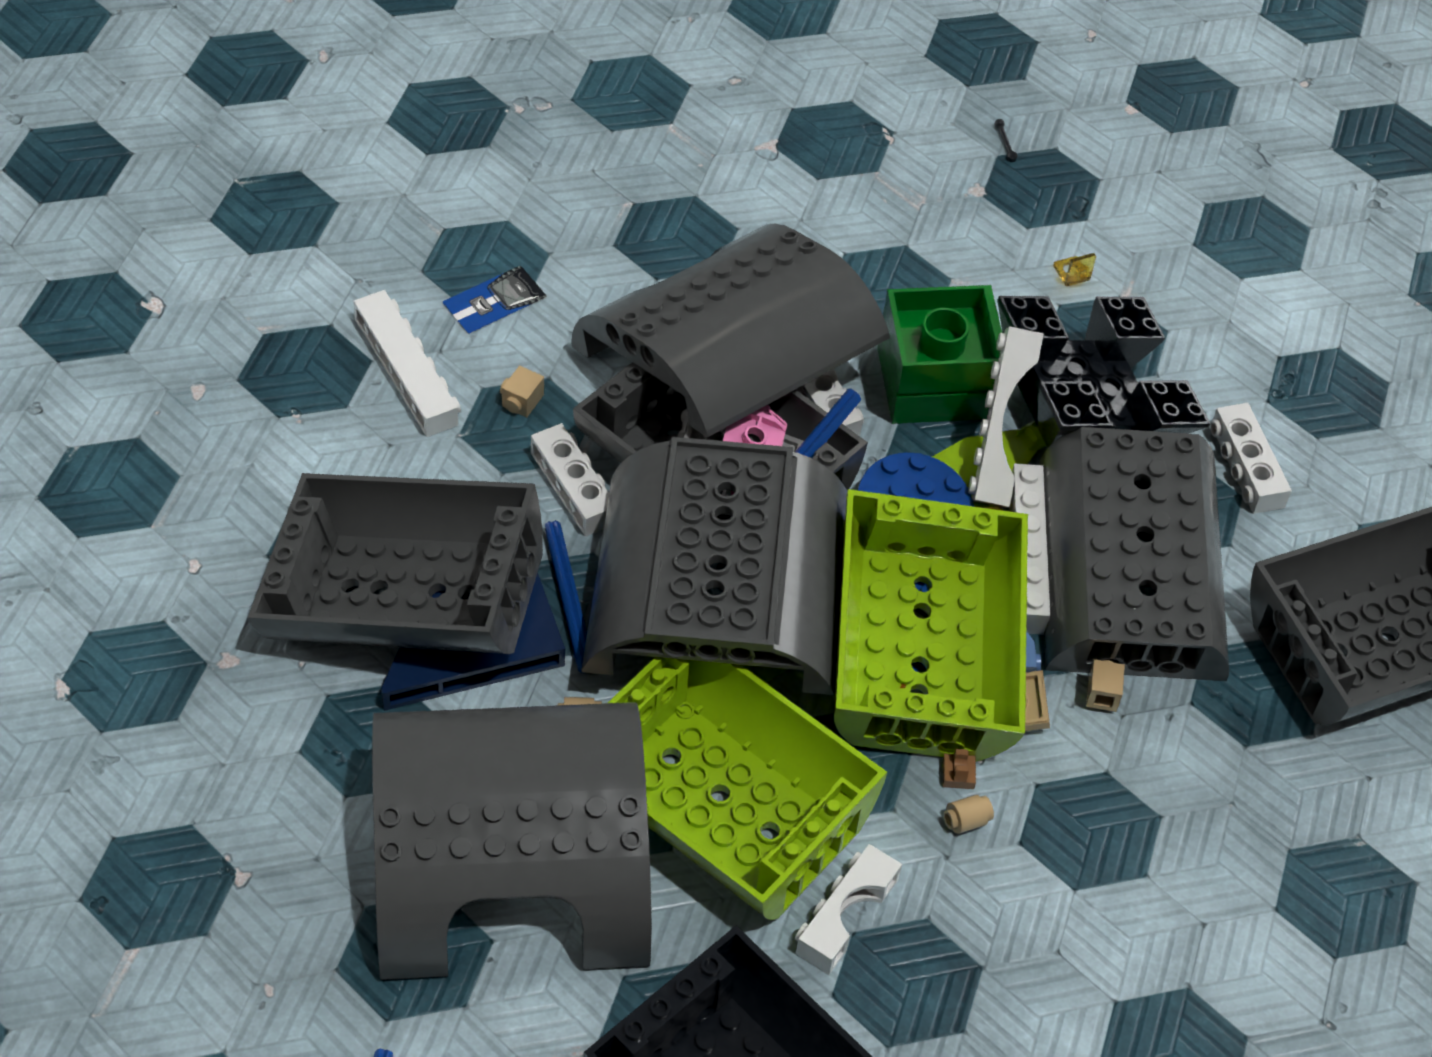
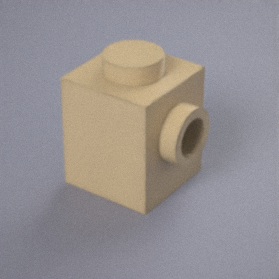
(522, 391)
(1105, 685)

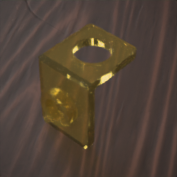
(1079, 269)

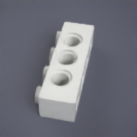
(826, 392)
(1250, 458)
(572, 477)

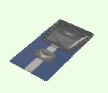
(494, 299)

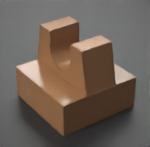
(959, 770)

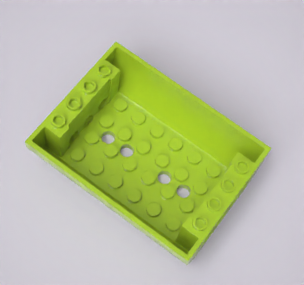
(968, 643)

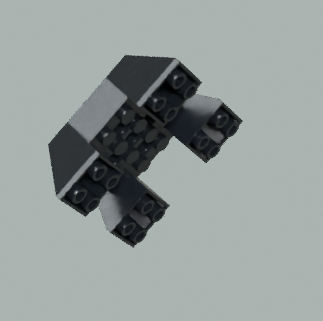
(1093, 378)

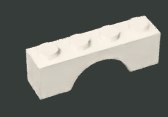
(869, 879)

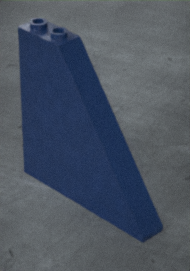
(432, 673)

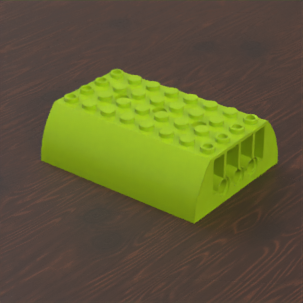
(771, 763)

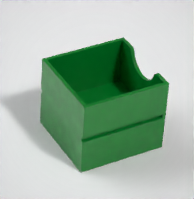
(939, 352)

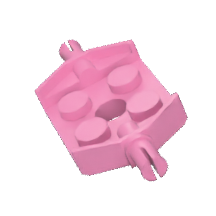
(763, 423)

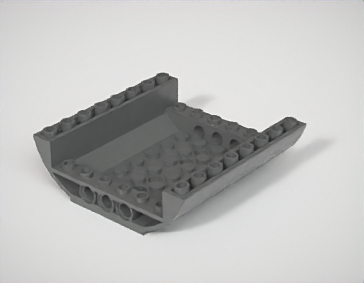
(776, 550)

